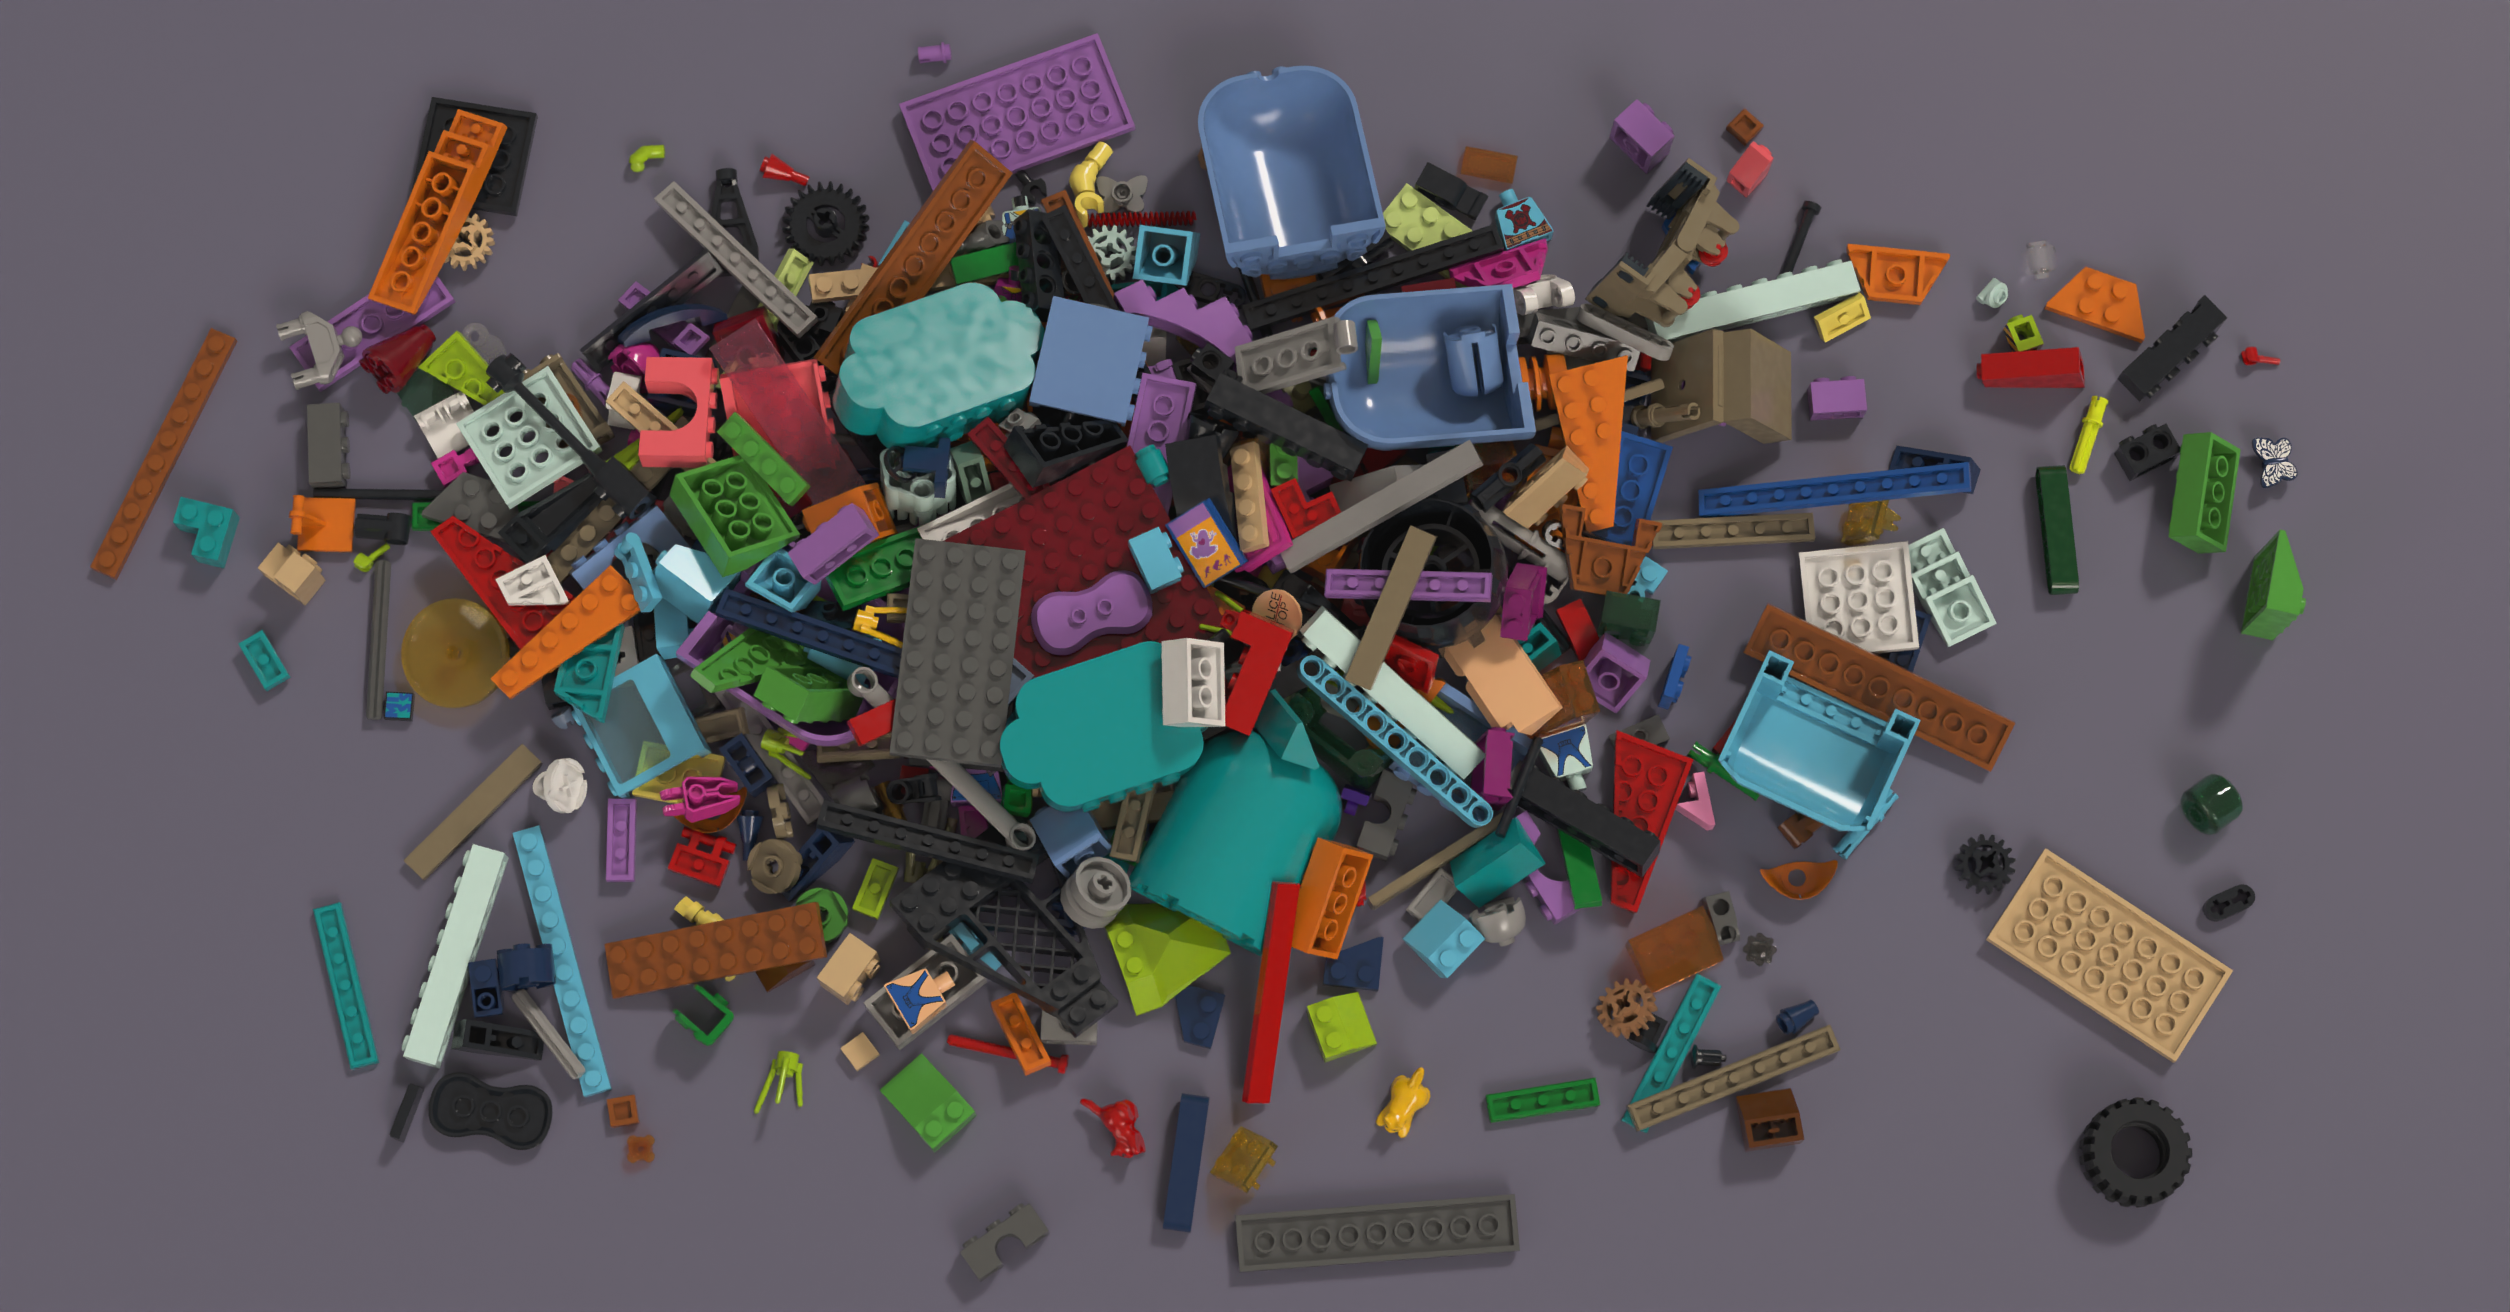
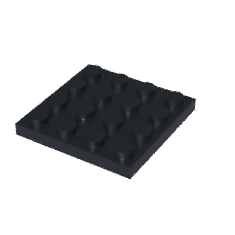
(507, 174)

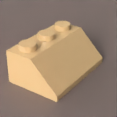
(1546, 489)

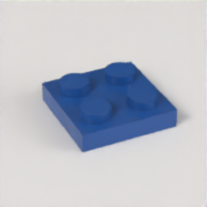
(1678, 668)

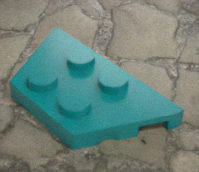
(589, 676)

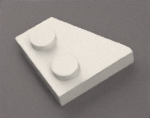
(533, 585)

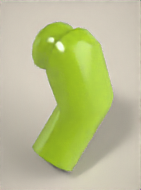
(643, 154)

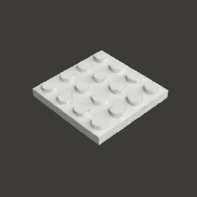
(1862, 595)

